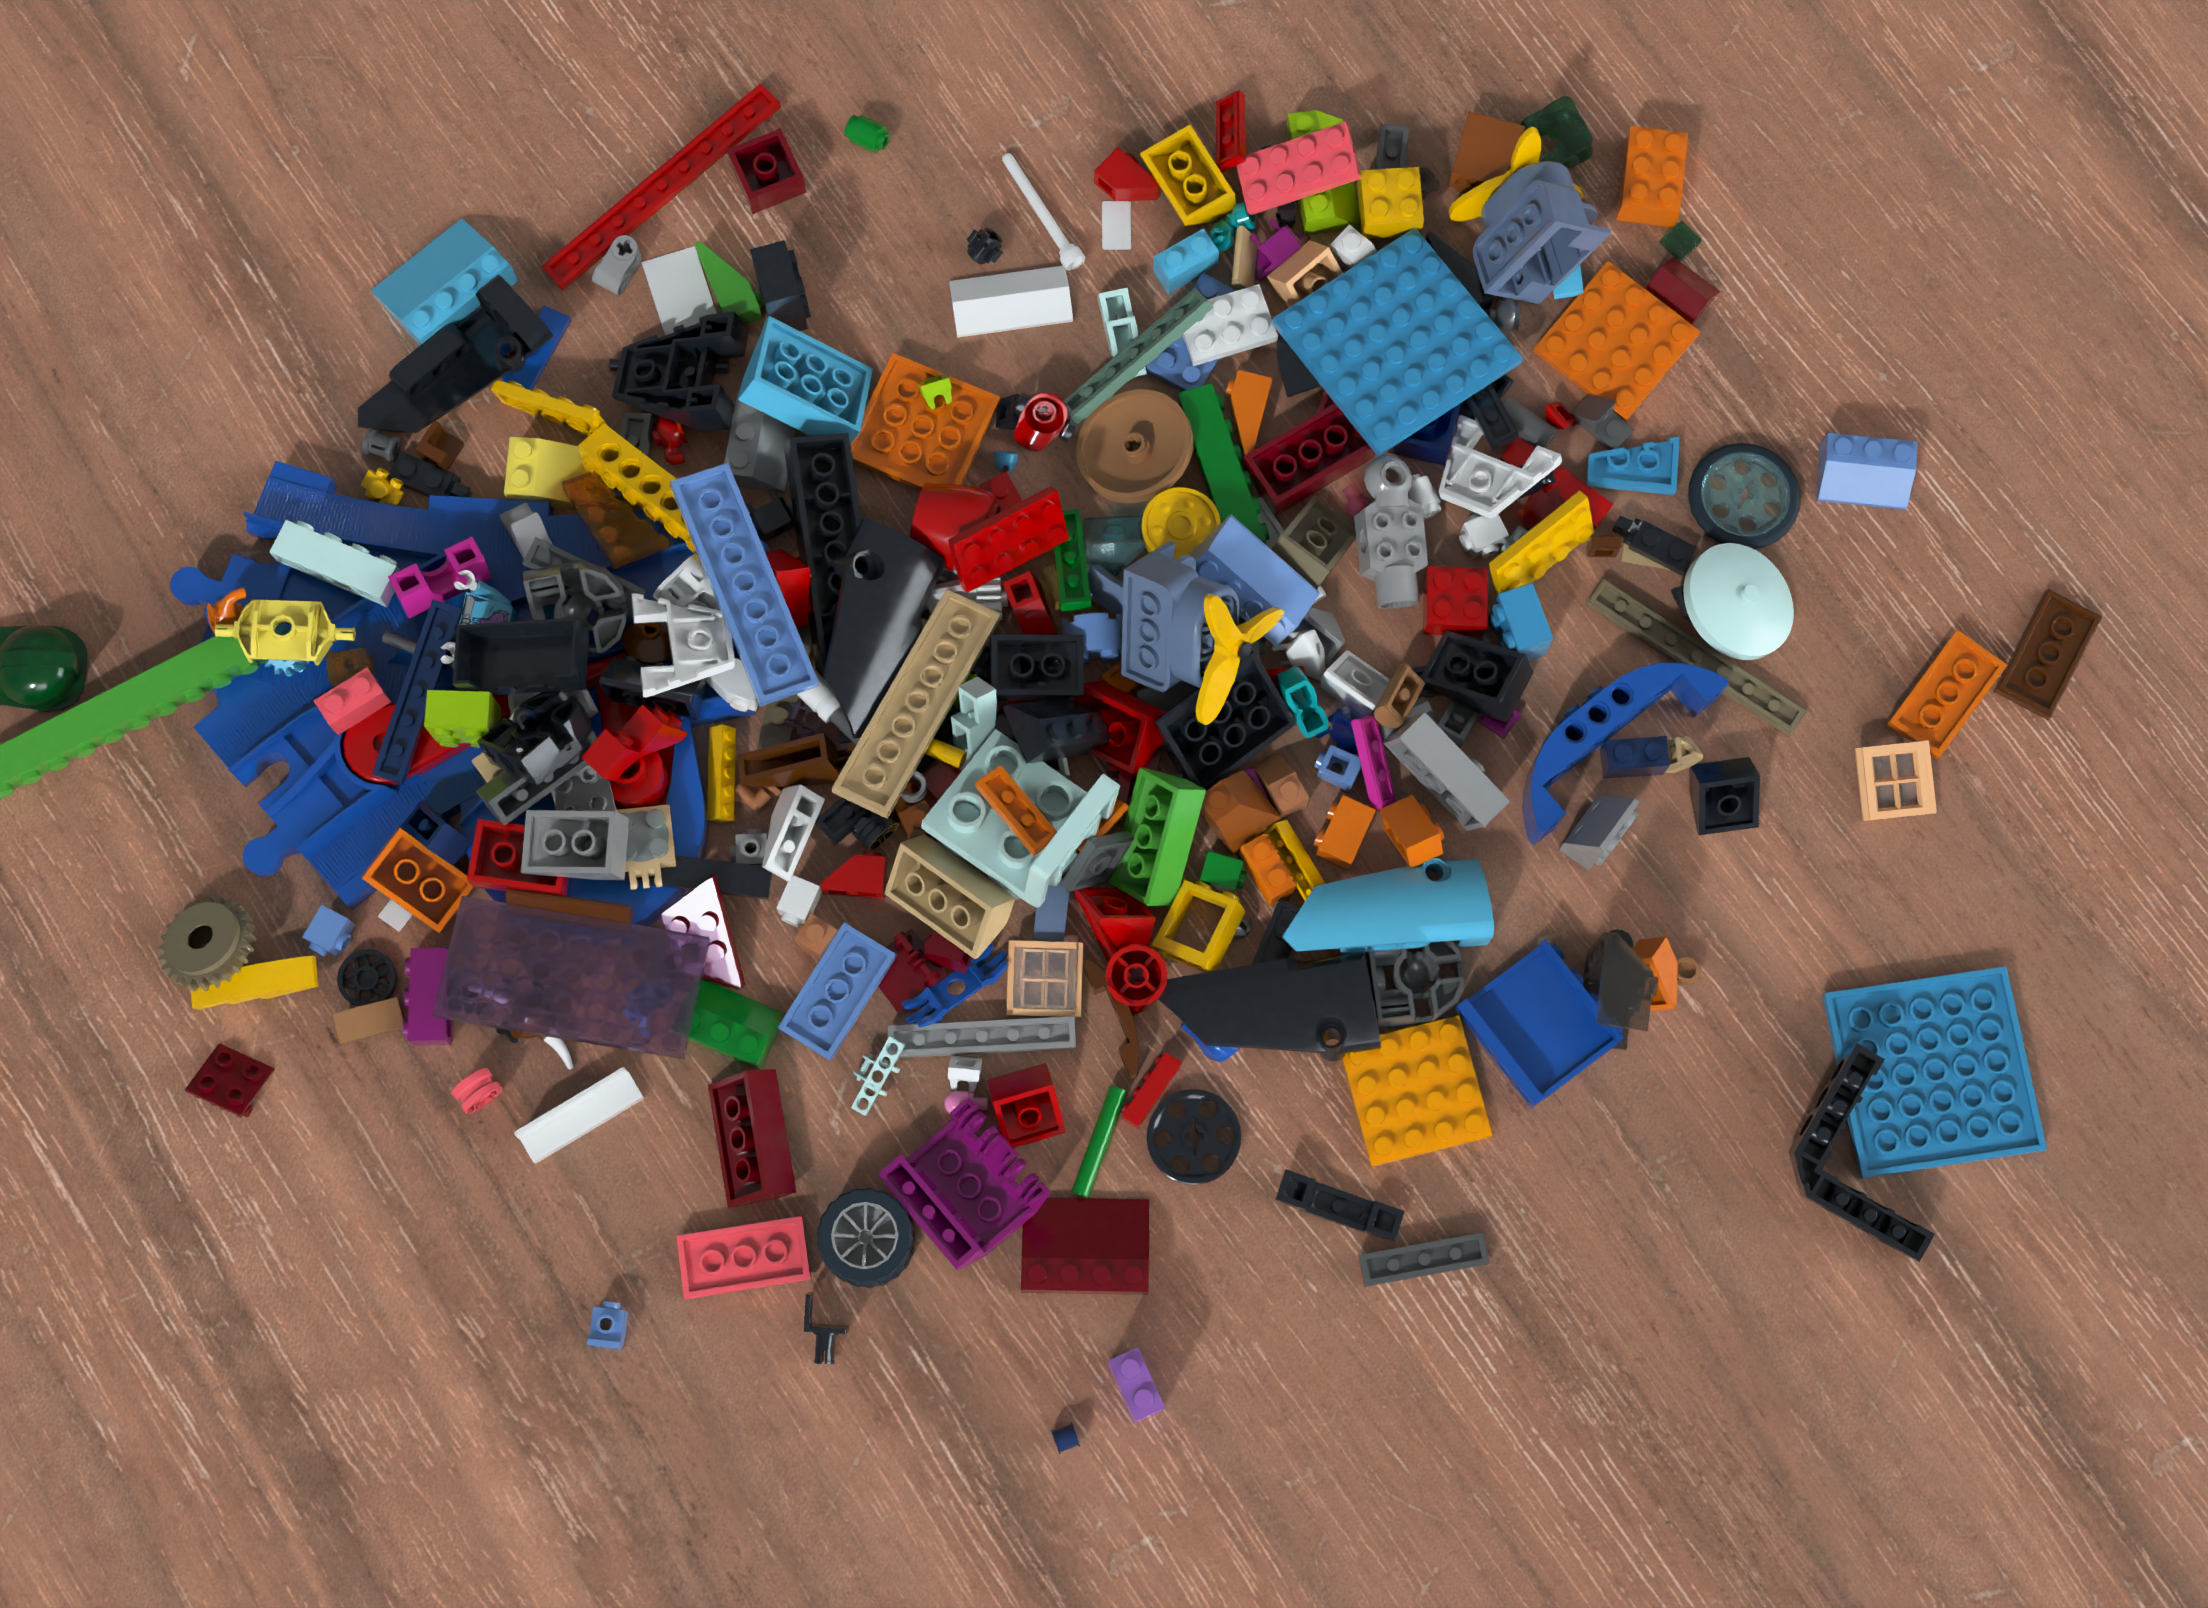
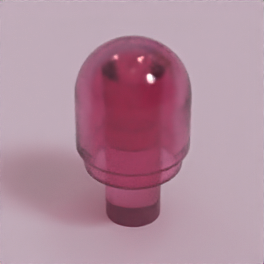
(1356, 501)

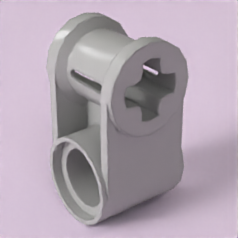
(616, 270)

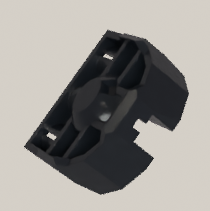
(548, 725)

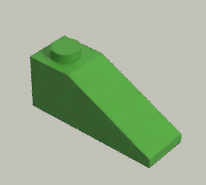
(730, 287)

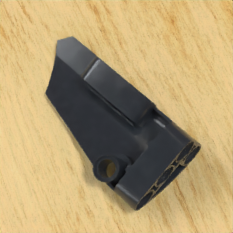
(457, 362)
(876, 616)

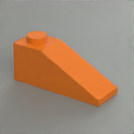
(1247, 407)

